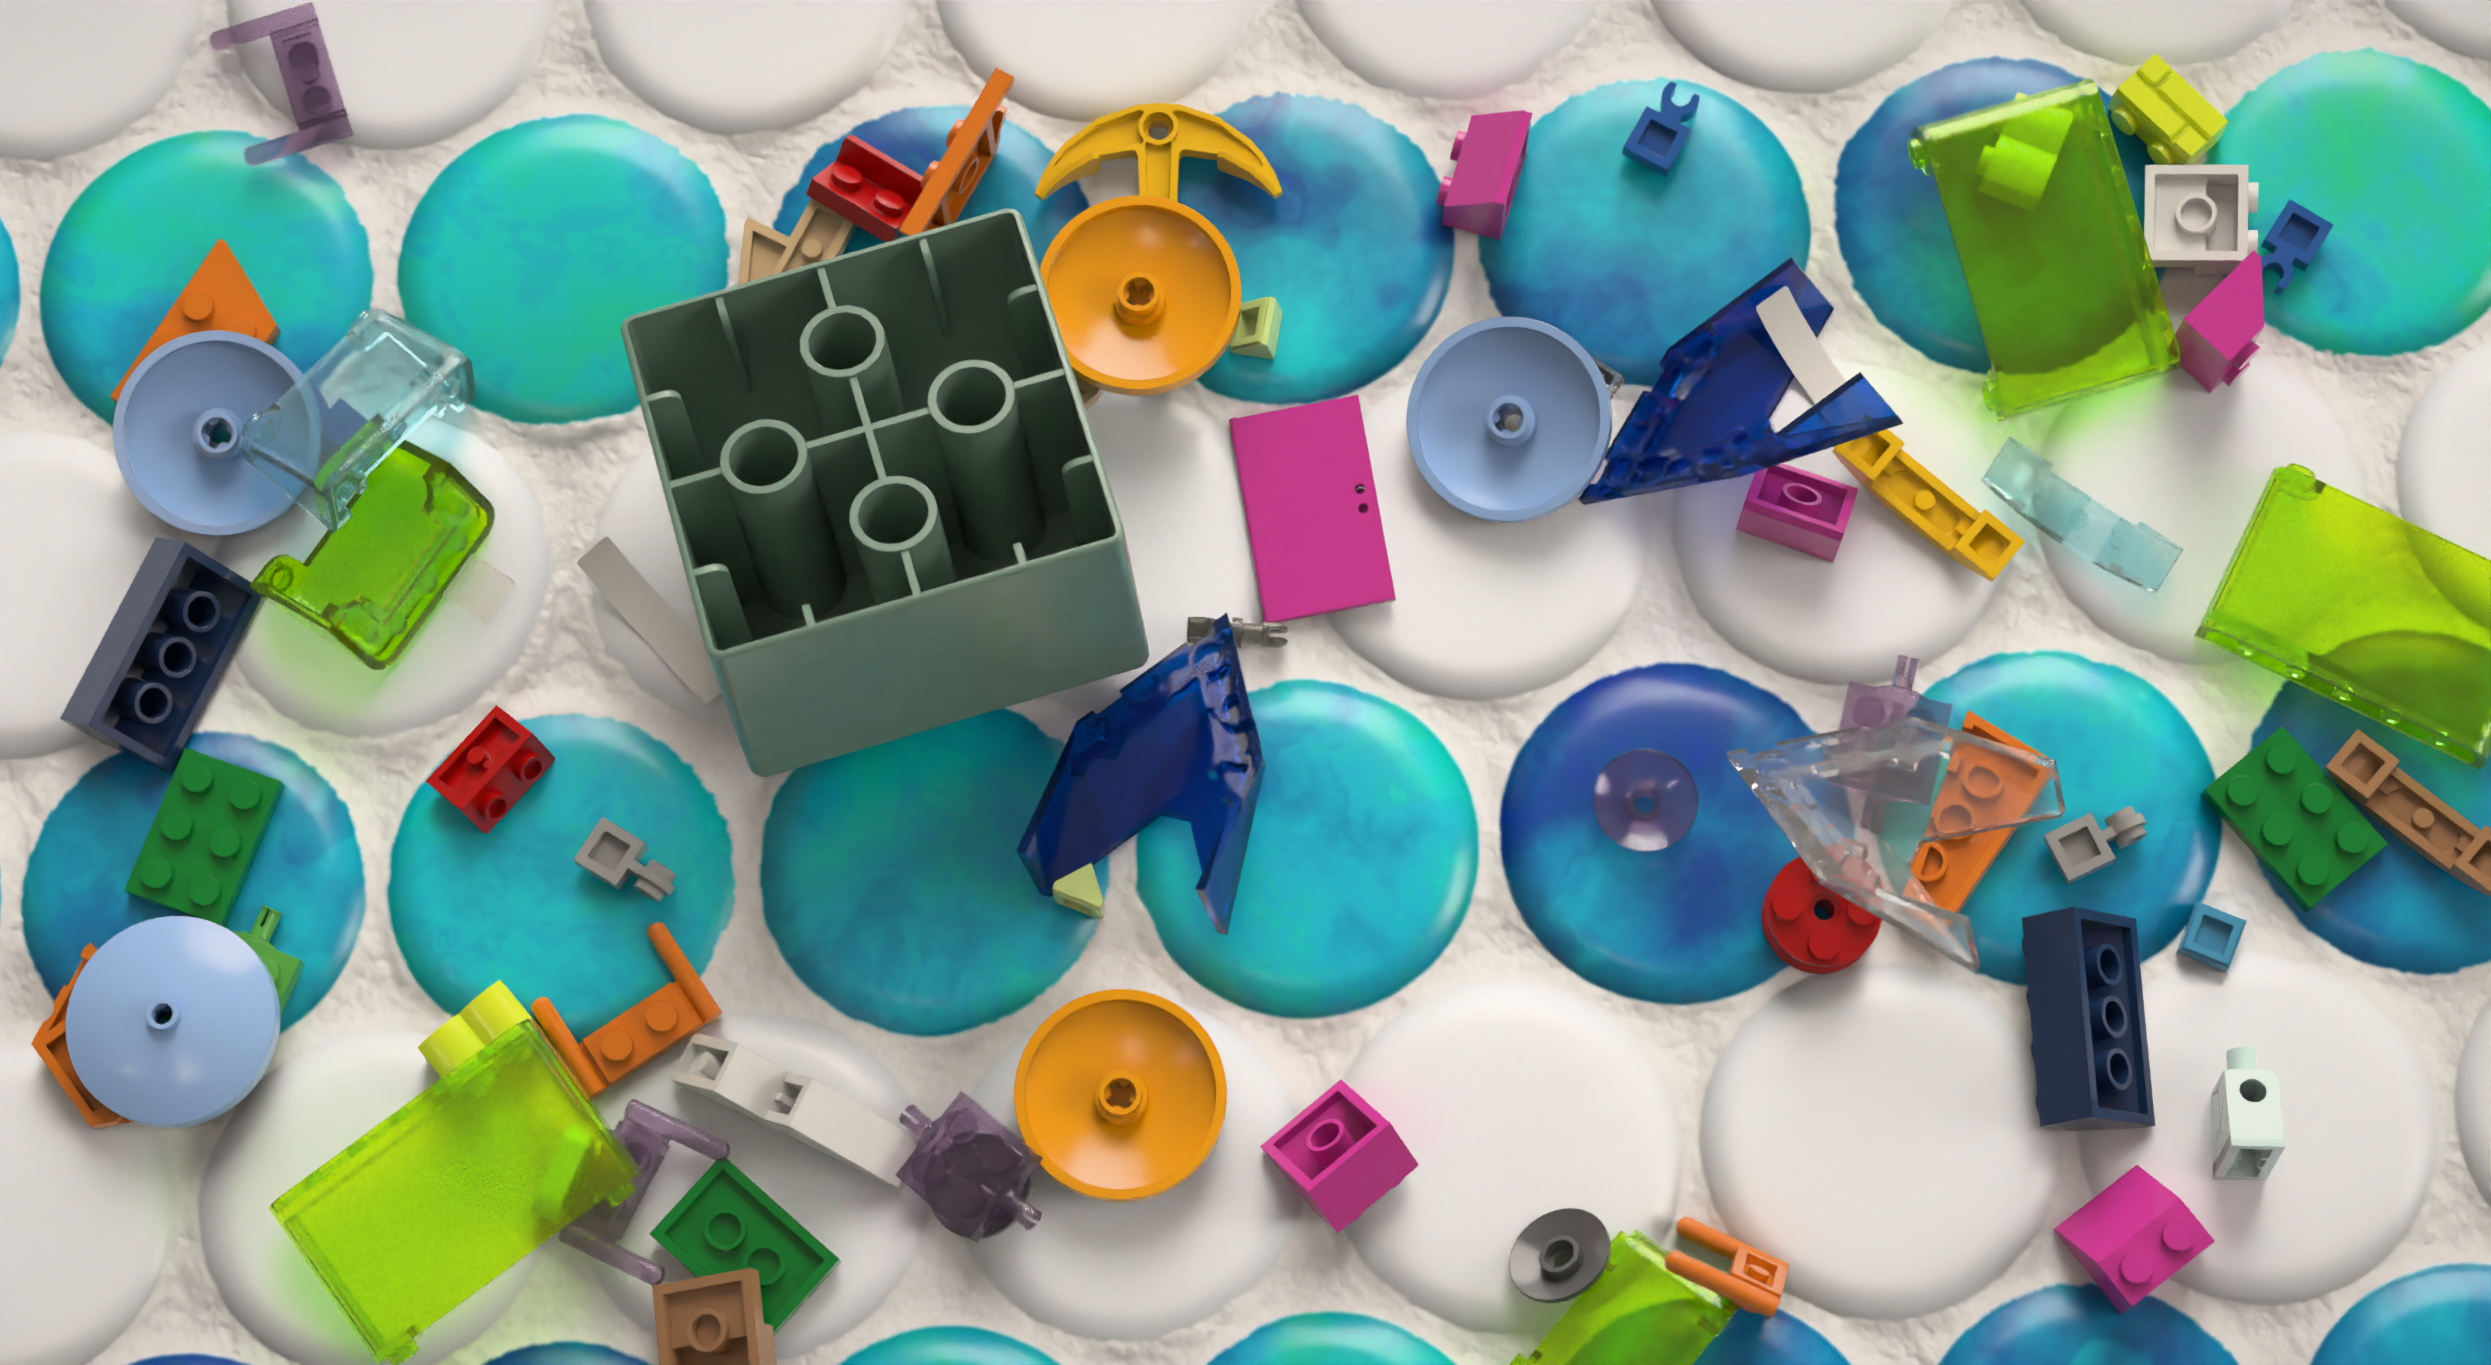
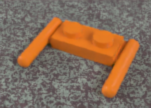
(639, 1032)
(1753, 1278)

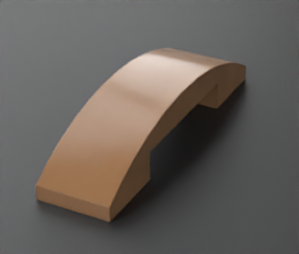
(2412, 811)

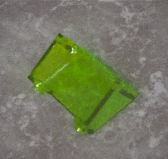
(388, 562)
(1635, 1314)

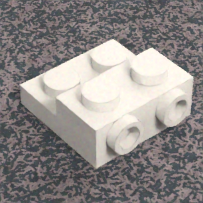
(2199, 216)

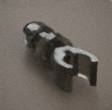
(1243, 632)

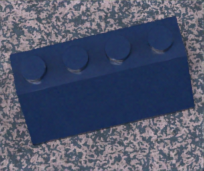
(162, 654)
(2087, 1020)

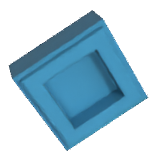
(2211, 936)

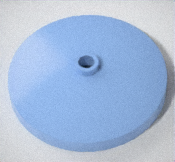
(1471, 390)
(168, 427)
(208, 1050)

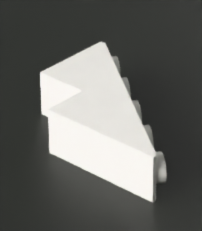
(794, 1106)

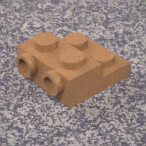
(713, 1321)

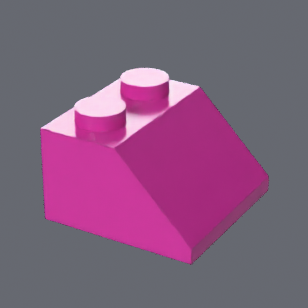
(1486, 172)
(2222, 329)
(1340, 1155)
(2133, 1237)

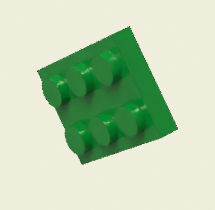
(2294, 818)
(204, 837)
(735, 1226)

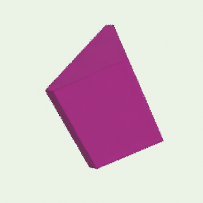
(1797, 510)

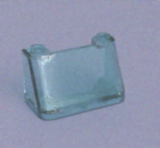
(355, 411)

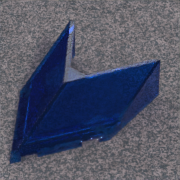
(1717, 402)
(1167, 748)

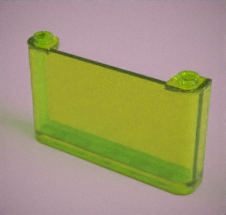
(2049, 249)
(2361, 612)
(454, 1190)

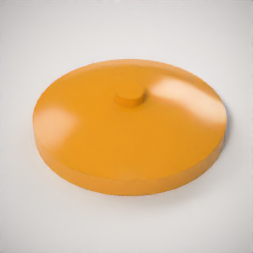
(1142, 294)
(1120, 1095)

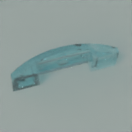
(2078, 520)

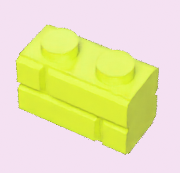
(2166, 114)

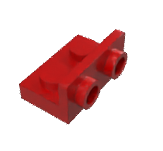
(867, 189)
(491, 769)

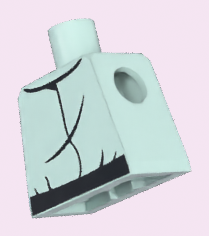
(2246, 1118)

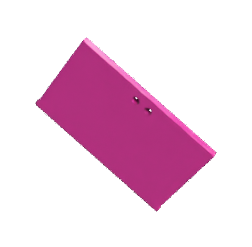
(1308, 528)

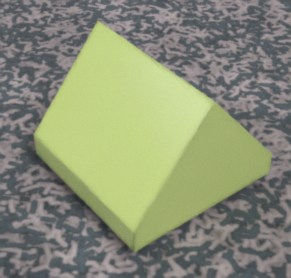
(1258, 328)
(1080, 892)

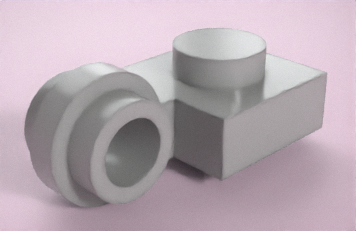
(2084, 848)
(615, 855)

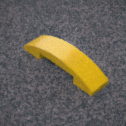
(1928, 504)

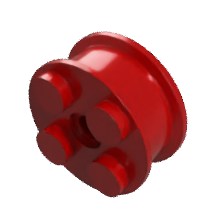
(1802, 937)

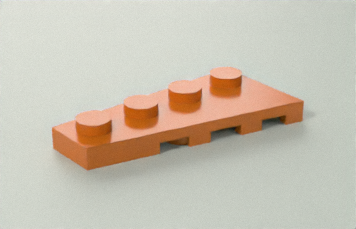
(1957, 865)

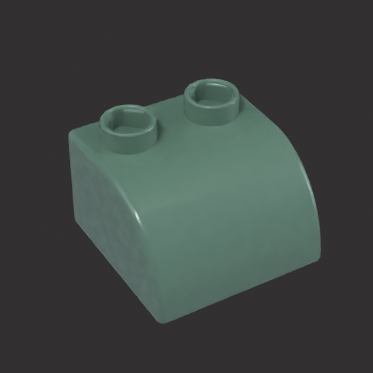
(886, 492)

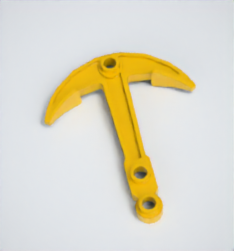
(1127, 135)

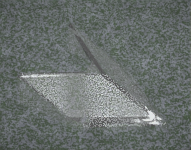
(1873, 797)

